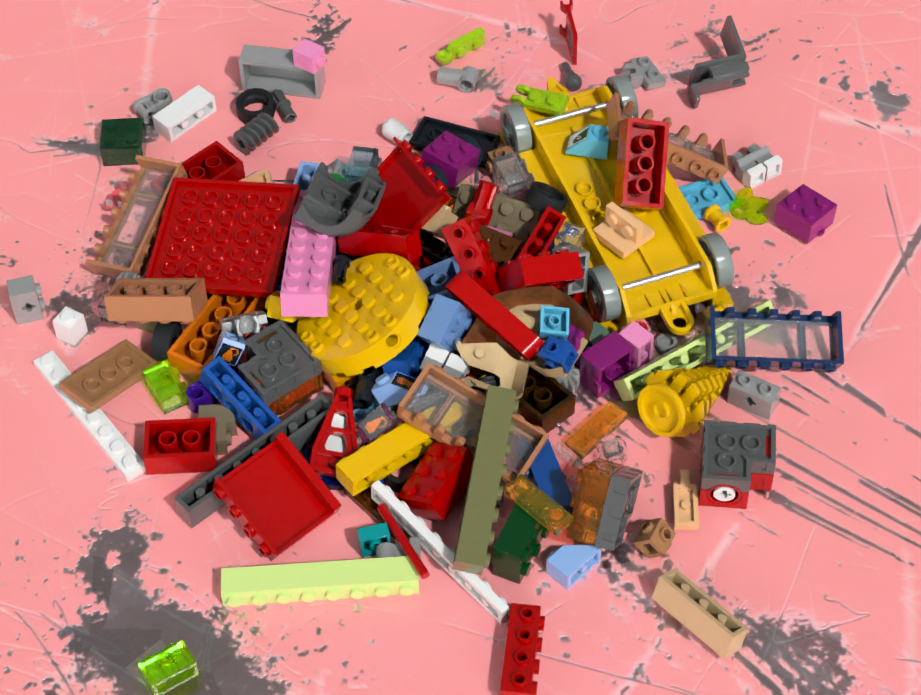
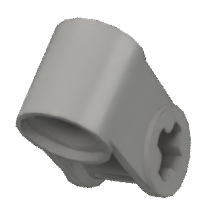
(152, 104)

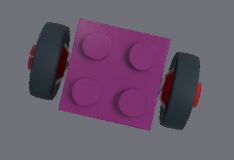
(452, 157)

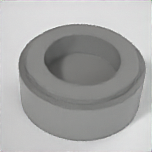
(665, 342)

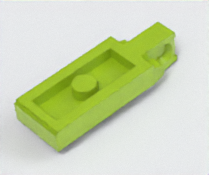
(461, 46)

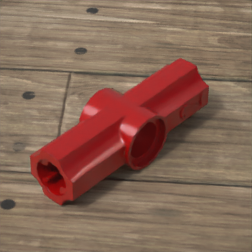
(482, 204)

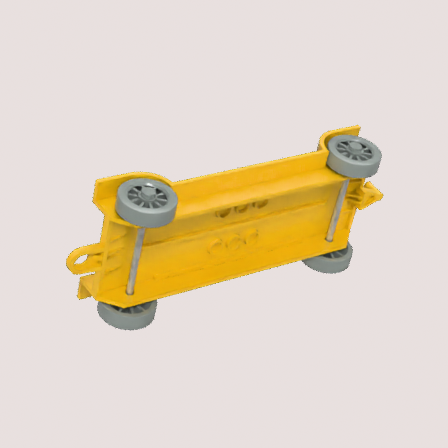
(663, 274)

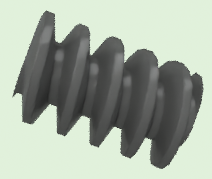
(255, 133)

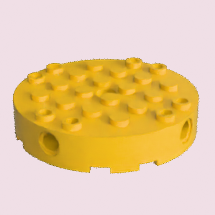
(367, 315)

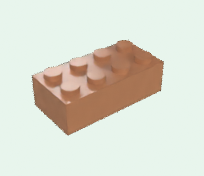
(156, 300)

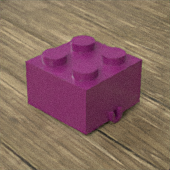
(805, 213)
(605, 363)

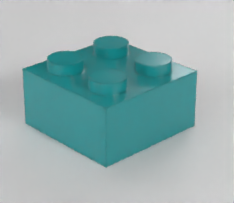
(372, 536)

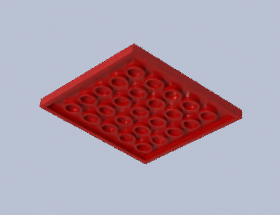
(225, 233)

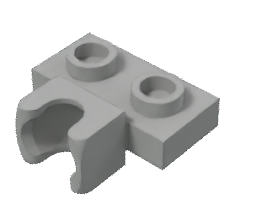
(643, 71)
(243, 323)

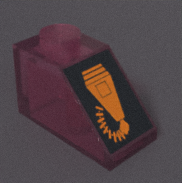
(376, 423)

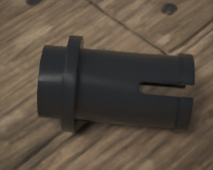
(341, 264)

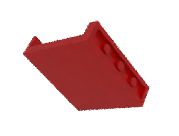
(410, 192)
(276, 497)

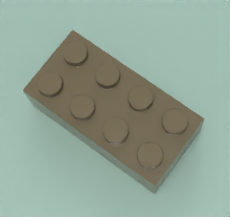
(508, 212)

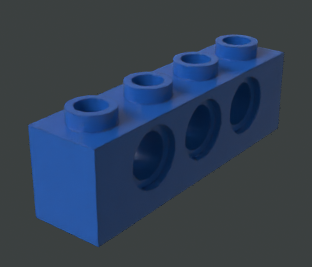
(238, 398)

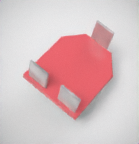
(114, 199)

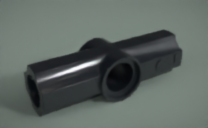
(362, 393)

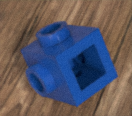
(558, 353)

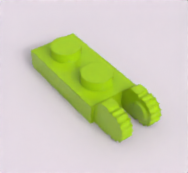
(540, 100)

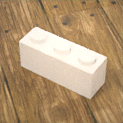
(184, 113)

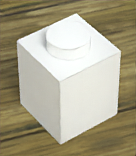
(70, 326)

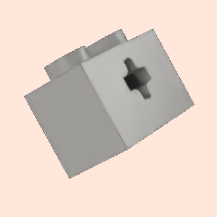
(25, 299)
(754, 394)

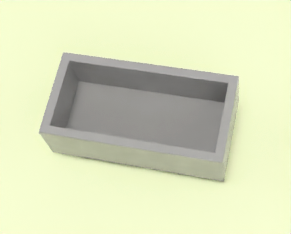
(275, 69)

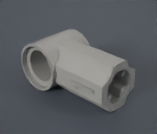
(463, 79)

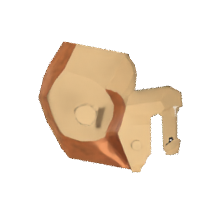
(490, 353)

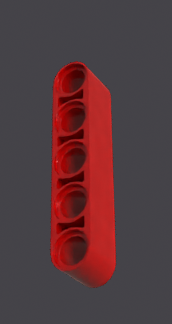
(494, 315)

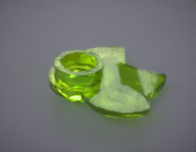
(751, 205)

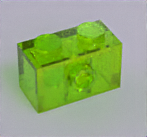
(166, 386)
(168, 668)

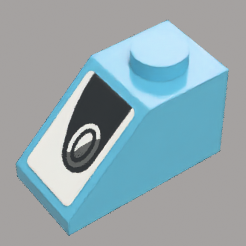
(590, 142)

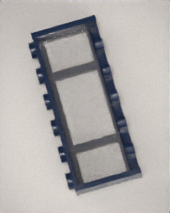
(773, 339)

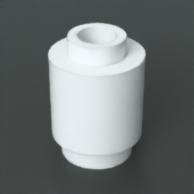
(394, 128)

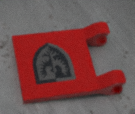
(570, 31)

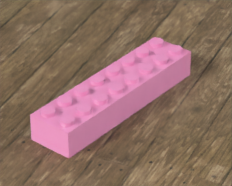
(307, 270)

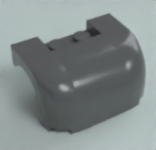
(340, 206)

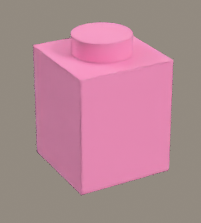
(309, 56)

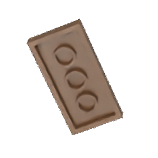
(107, 376)

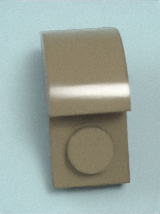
(225, 427)

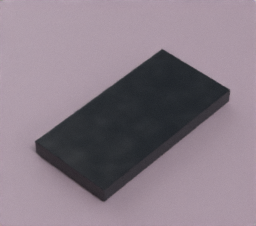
(432, 128)

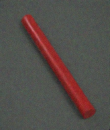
(403, 541)

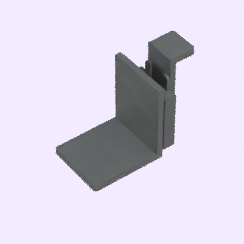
(720, 72)

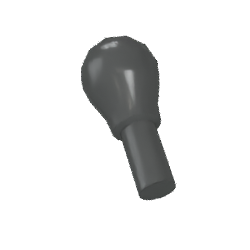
(572, 80)

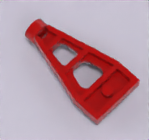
(324, 460)

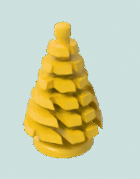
(680, 399)

